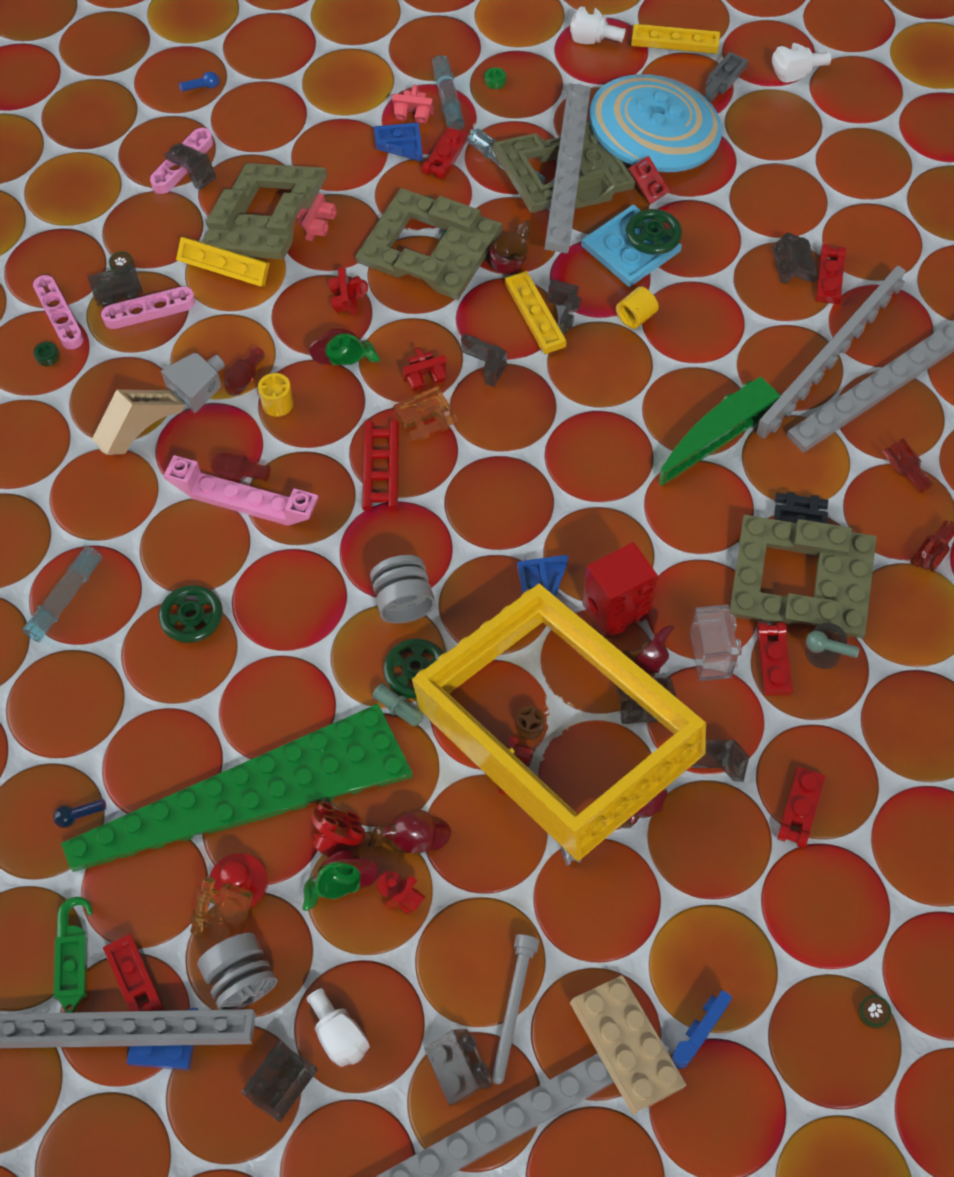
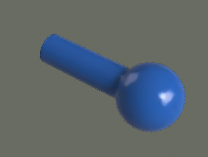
(208, 80)

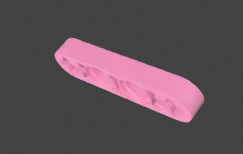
(171, 177)
(147, 304)
(58, 311)

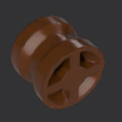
(529, 716)

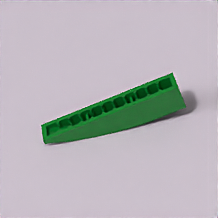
(720, 426)

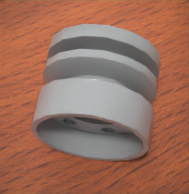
(402, 589)
(237, 972)

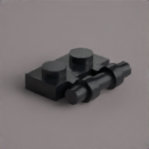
(792, 514)

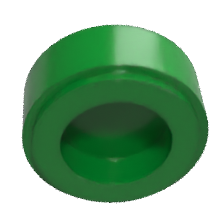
(495, 78)

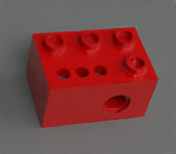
(619, 589)

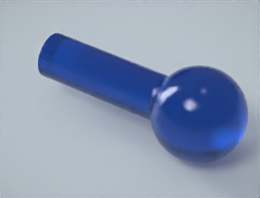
(65, 815)

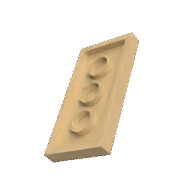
(627, 1044)

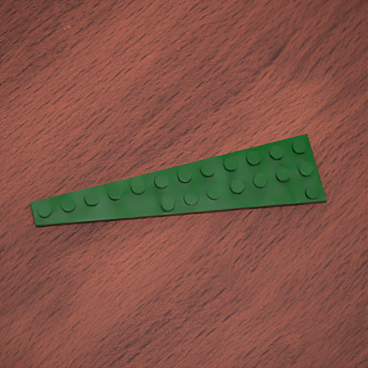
(311, 769)

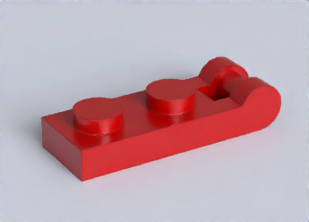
(445, 153)
(830, 274)
(774, 659)
(801, 806)
(132, 974)

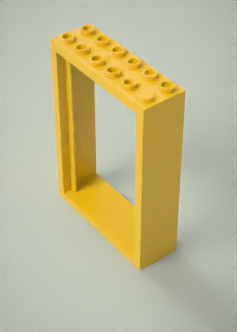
(573, 831)

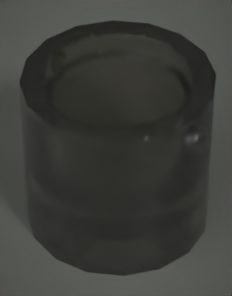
(827, 659)

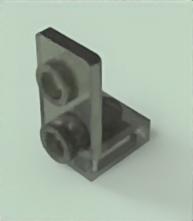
(195, 162)
(565, 295)
(494, 357)
(725, 755)

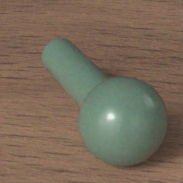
(818, 642)

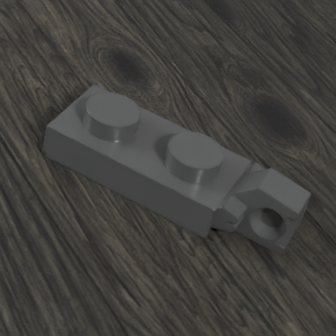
(725, 75)

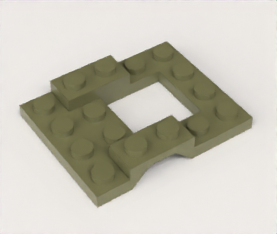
(599, 173)
(261, 234)
(454, 258)
(840, 581)

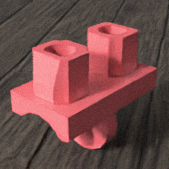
(413, 102)
(312, 218)

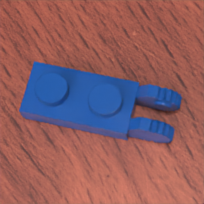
(699, 1031)

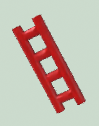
(391, 475)

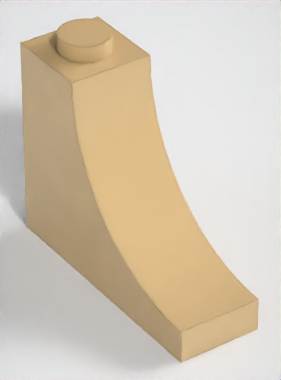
(130, 415)

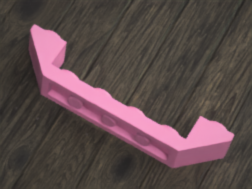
(238, 497)

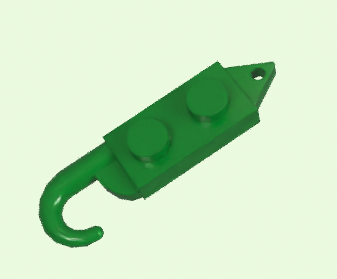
(70, 957)

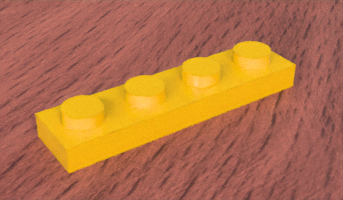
(675, 38)
(222, 261)
(535, 312)

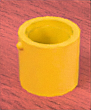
(637, 307)
(275, 394)

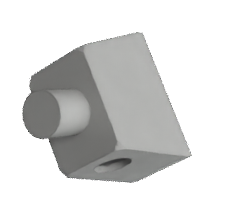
(194, 379)

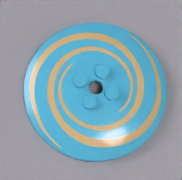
(655, 119)

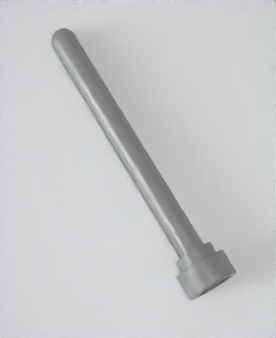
(525, 948)

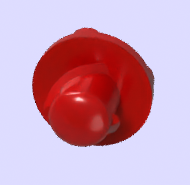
(335, 829)
(242, 872)

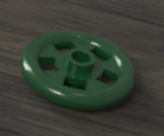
(653, 231)
(189, 634)
(394, 659)

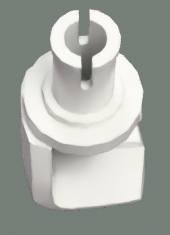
(593, 28)
(797, 62)
(337, 1031)

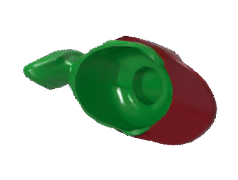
(342, 348)
(338, 876)

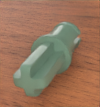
(398, 705)

